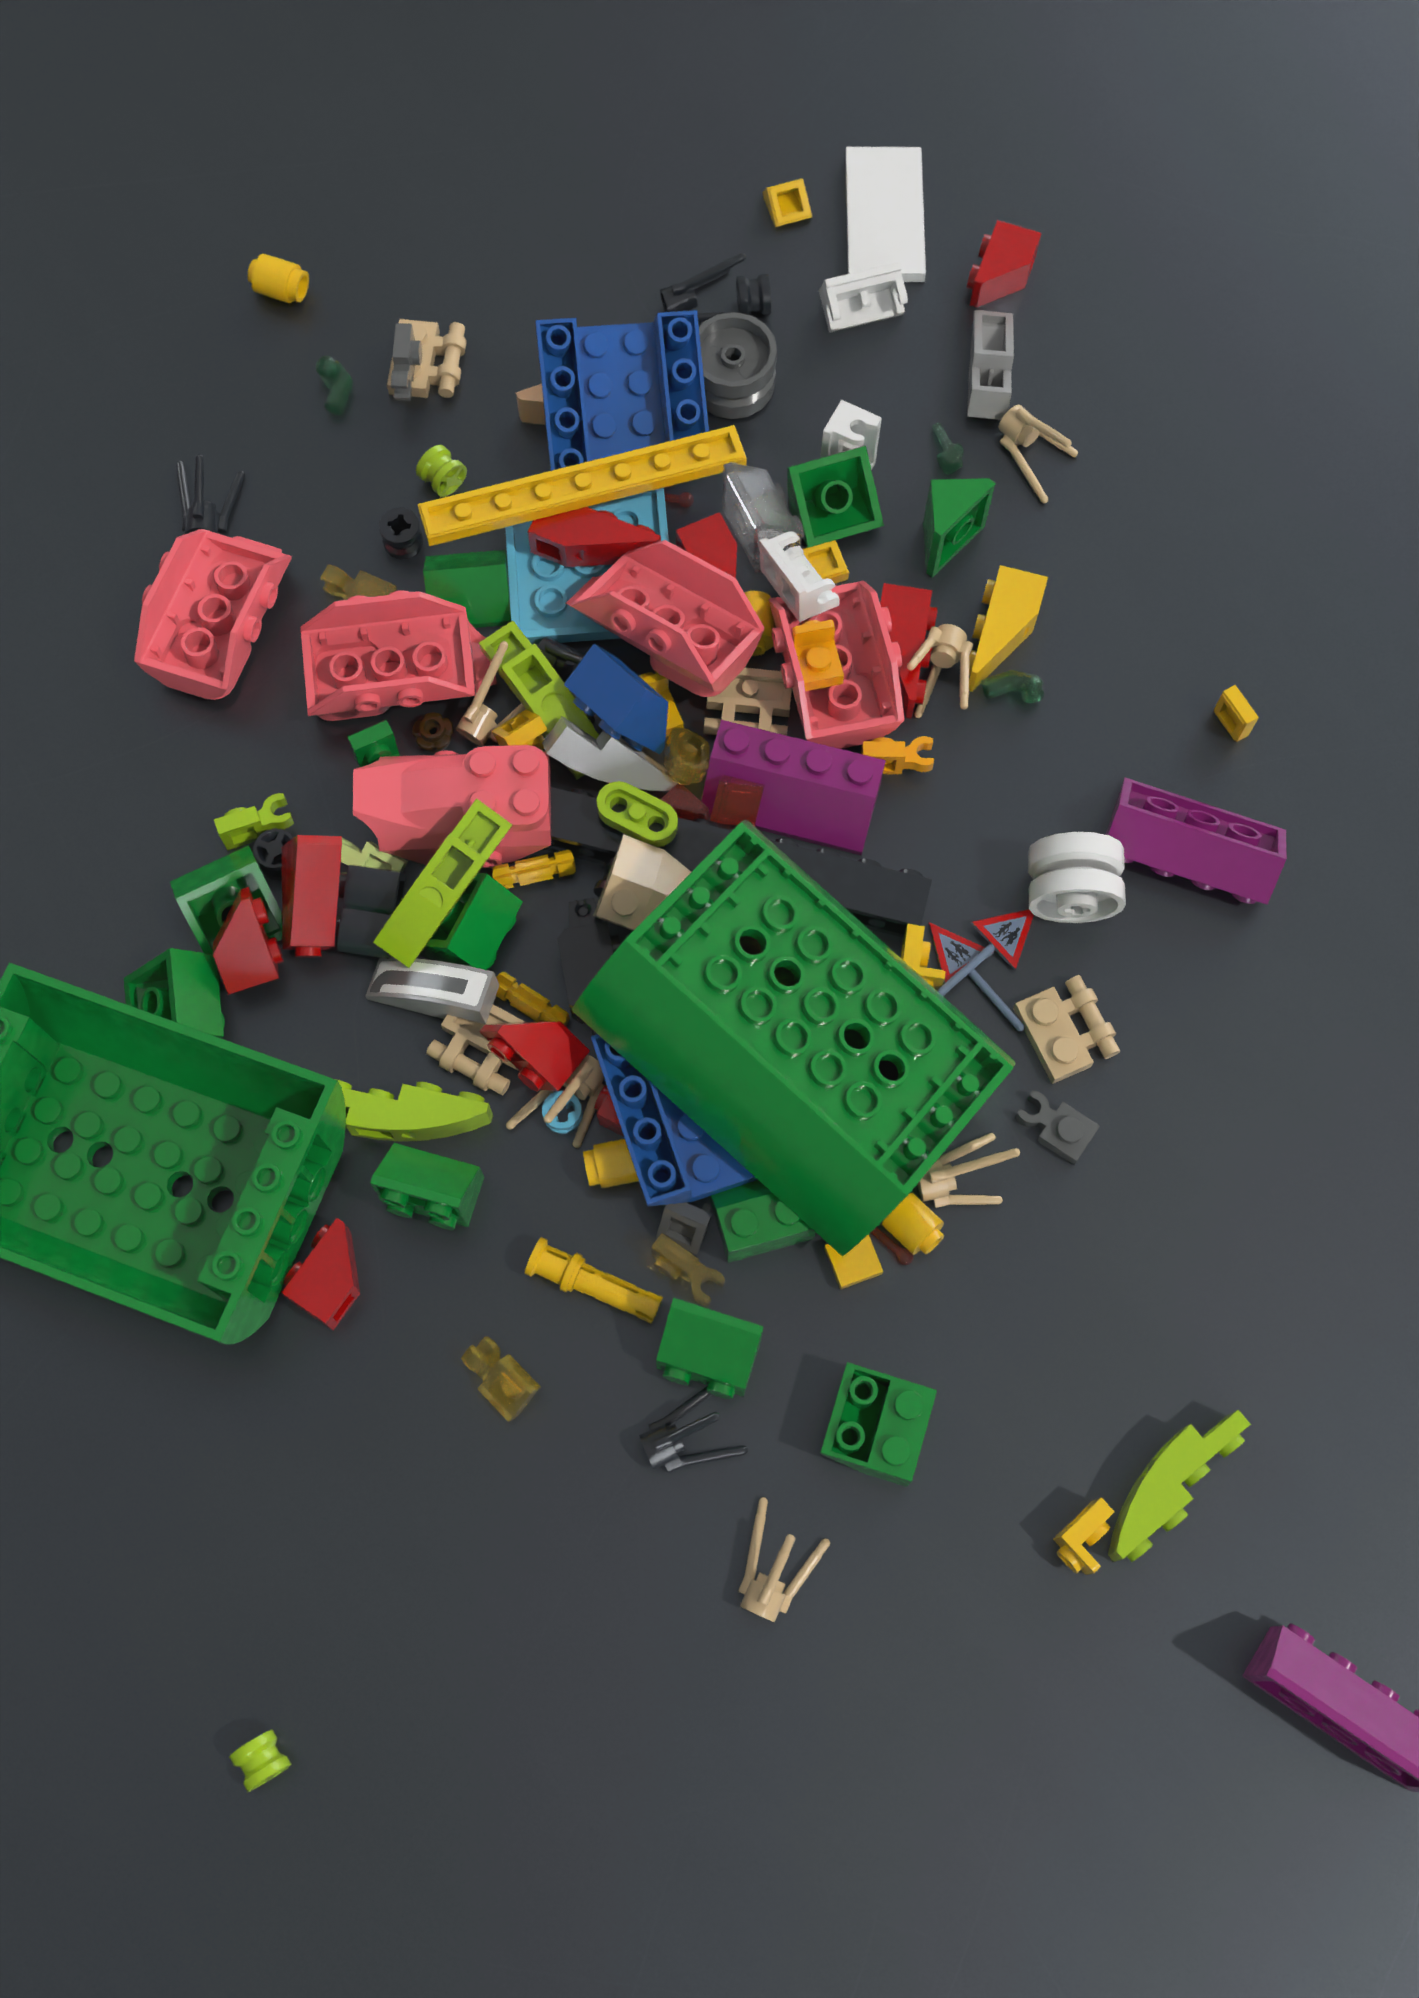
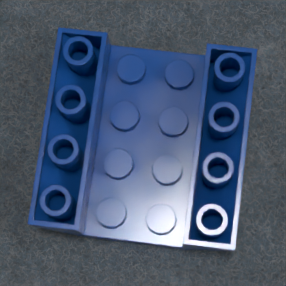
(620, 385)
(667, 1148)

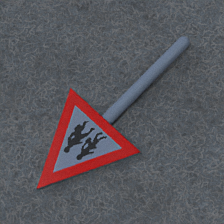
(1004, 934)
(954, 953)

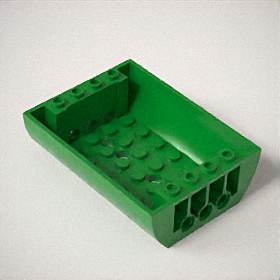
(770, 1060)
(169, 1110)

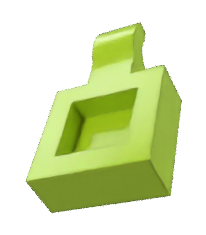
(245, 825)

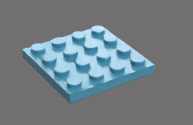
(543, 587)

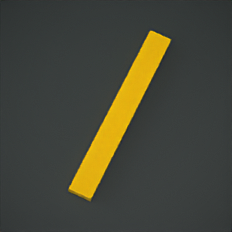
(580, 485)

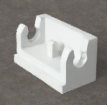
(863, 297)
(850, 429)
(795, 577)

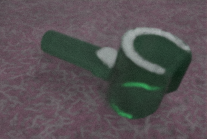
(950, 458)

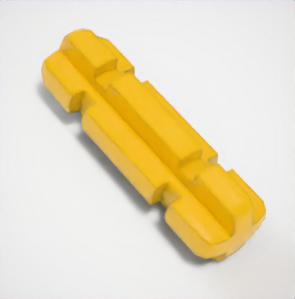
(535, 869)
(529, 1001)

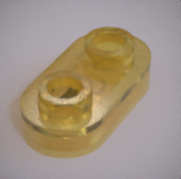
(686, 756)

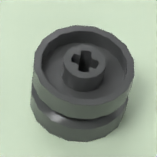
(737, 364)

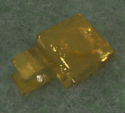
(365, 584)
(677, 1261)
(504, 1380)

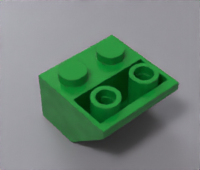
(427, 1185)
(878, 1424)

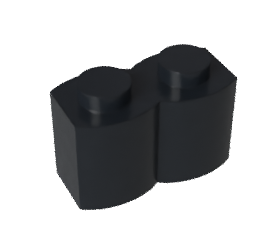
(368, 903)

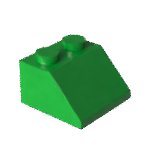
(211, 890)
(475, 925)
(179, 988)
(756, 1221)
(708, 1349)

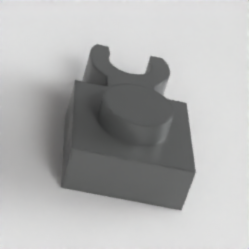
(406, 354)
(1063, 1131)

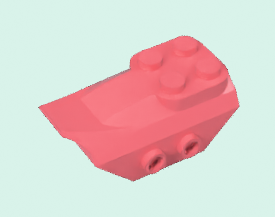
(207, 611)
(678, 613)
(389, 653)
(870, 697)
(422, 798)

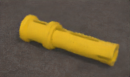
(573, 1273)

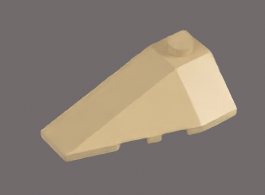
(640, 882)

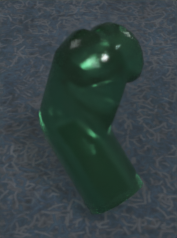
(337, 381)
(1014, 680)

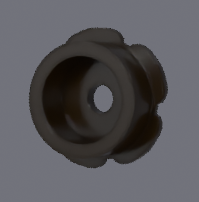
(437, 741)

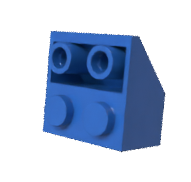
(620, 699)

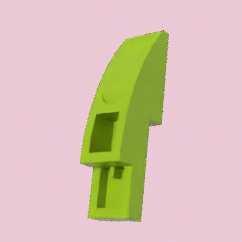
(535, 681)
(442, 883)
(416, 1116)
(1158, 1494)

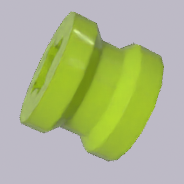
(441, 470)
(260, 1760)

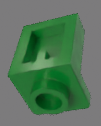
(373, 743)

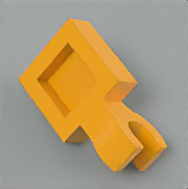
(898, 756)

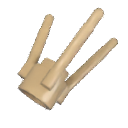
(1023, 428)
(948, 647)
(480, 719)
(584, 1081)
(941, 1176)
(765, 1594)

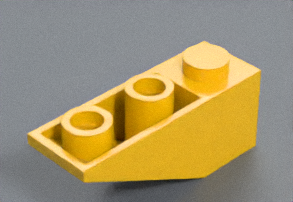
(1010, 619)

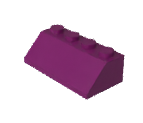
(808, 789)
(1198, 842)
(1339, 1701)

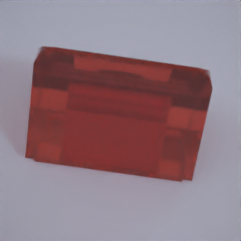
(736, 801)
(686, 804)

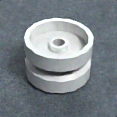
(1076, 877)

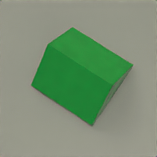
(834, 496)
(953, 517)
(472, 581)

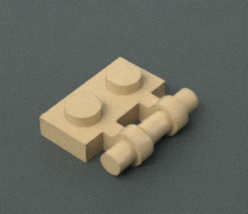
(450, 346)
(752, 692)
(467, 1033)
(1055, 1035)

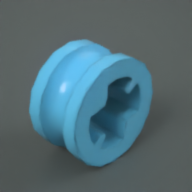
(573, 1117)

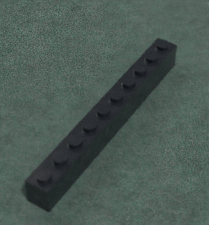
(875, 895)

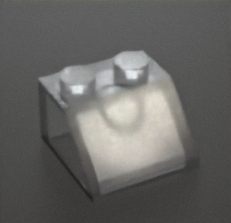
(756, 509)

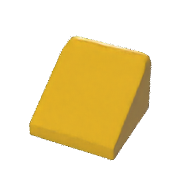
(787, 202)

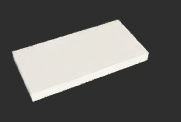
(885, 209)

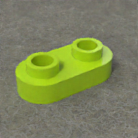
(640, 813)

